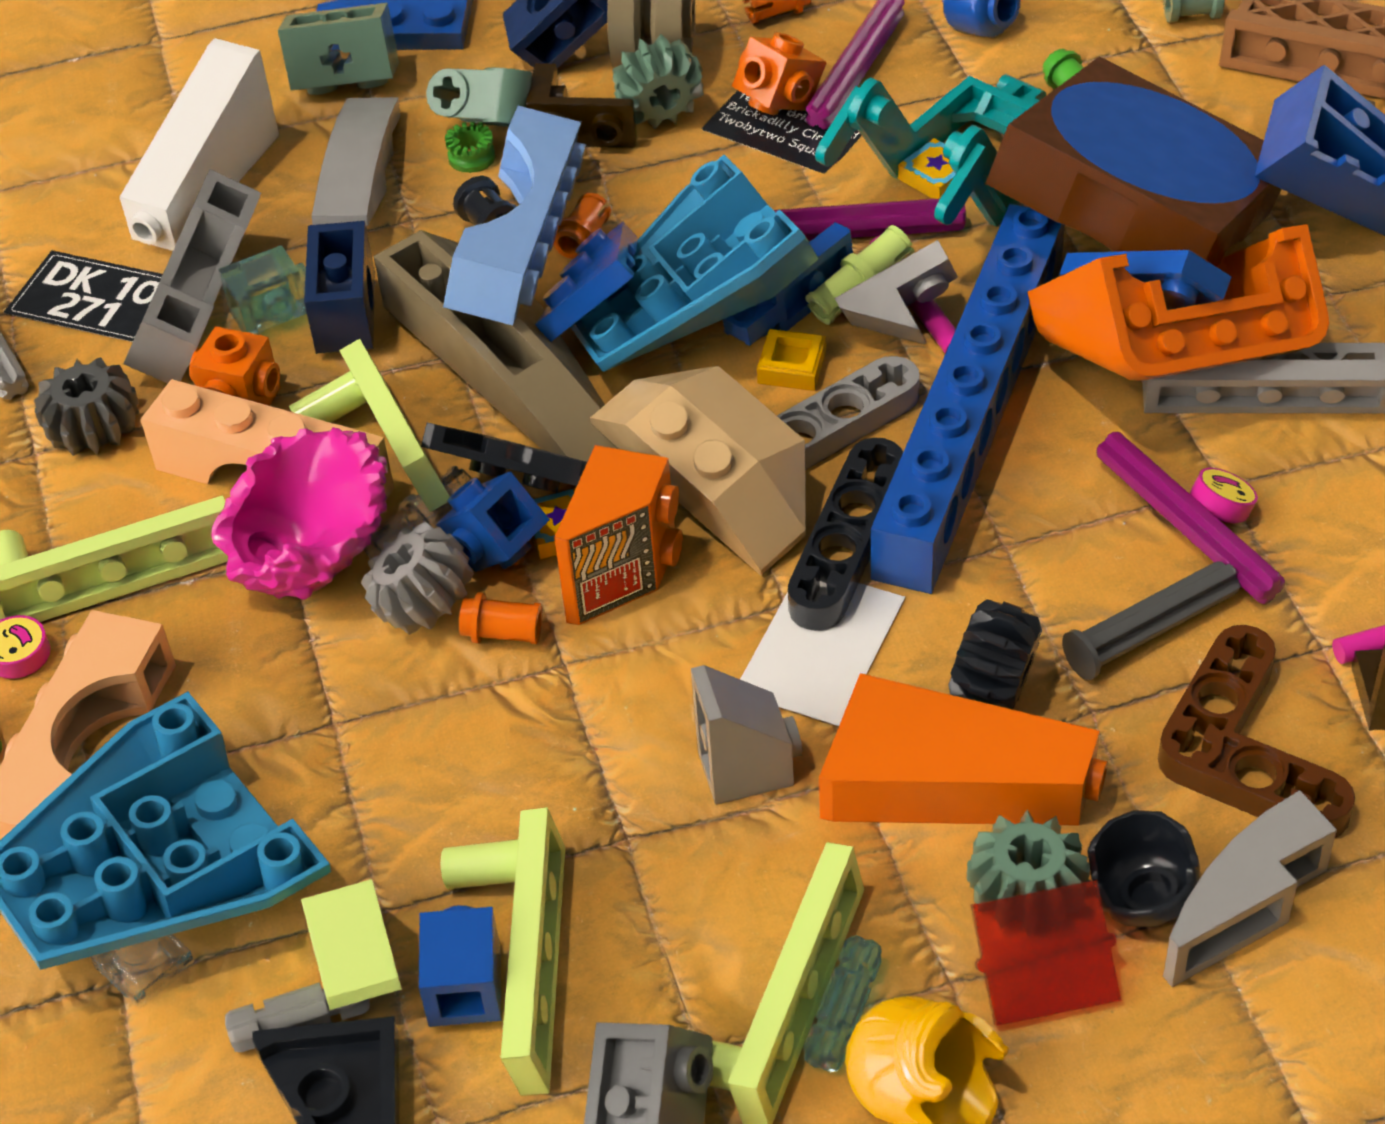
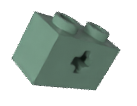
(359, 30)

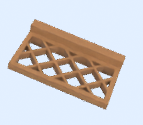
(1270, 44)

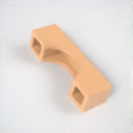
(201, 429)
(106, 675)

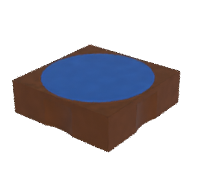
(1134, 166)

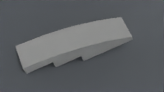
(356, 161)

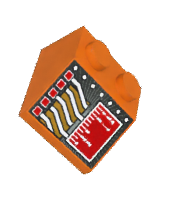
(617, 532)

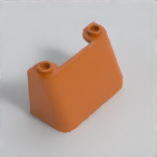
(1124, 324)

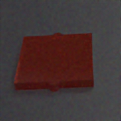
(1045, 952)

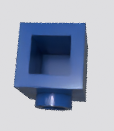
(460, 966)

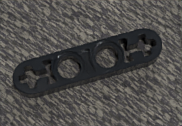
(840, 529)

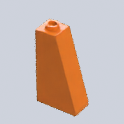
(954, 761)

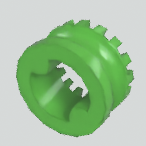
(469, 137)

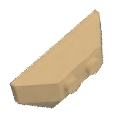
(726, 454)

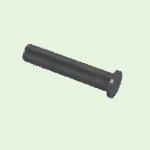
(1148, 618)

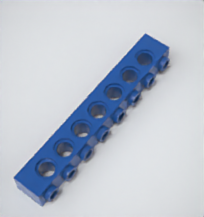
(964, 405)

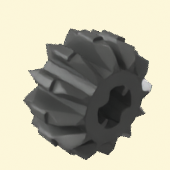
(86, 406)

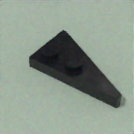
(495, 456)
(335, 1070)

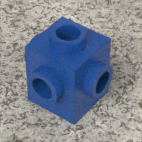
(493, 521)

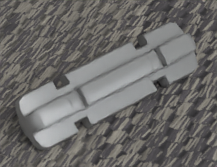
(289, 1009)

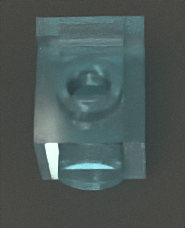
(264, 290)

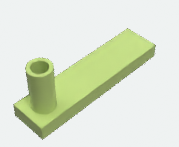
(366, 385)
(107, 563)
(537, 868)
(764, 1064)

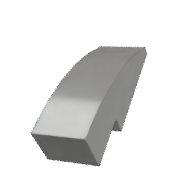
(1249, 886)

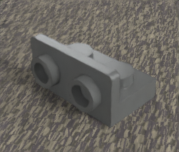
(648, 1075)

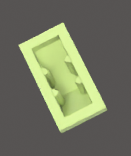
(351, 944)

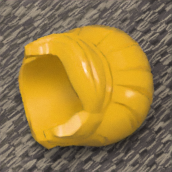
(923, 1063)

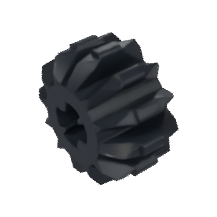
(995, 654)

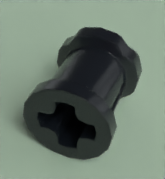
(473, 207)

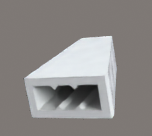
(216, 124)

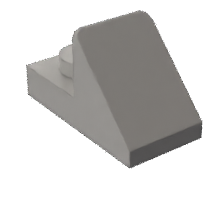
(884, 299)

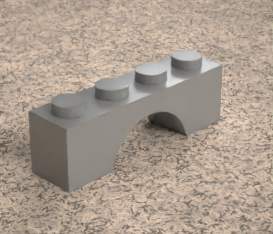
(192, 278)

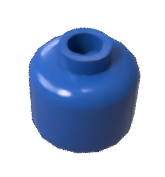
(981, 17)

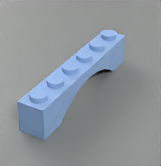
(503, 259)

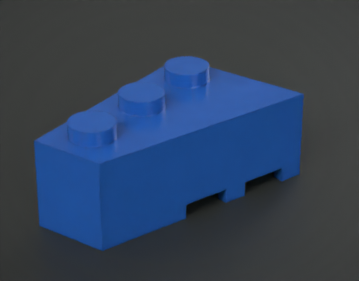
(1328, 148)

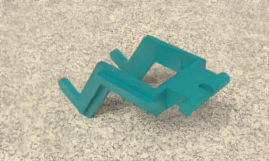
(969, 153)

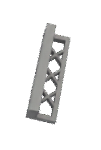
(1306, 381)

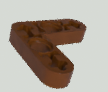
(1227, 751)

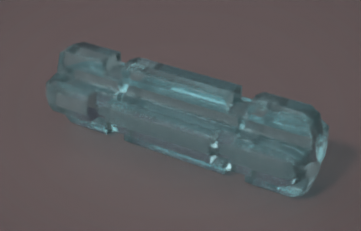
(842, 1003)

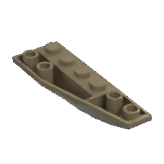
(511, 366)

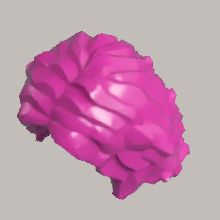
(302, 511)

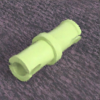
(856, 268)

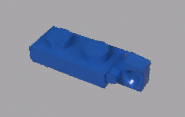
(790, 304)

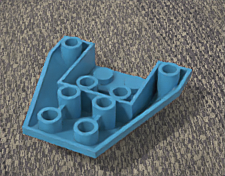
(696, 265)
(147, 844)

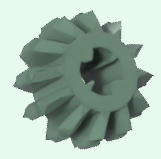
(659, 80)
(1024, 859)

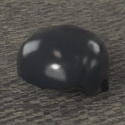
(1143, 867)

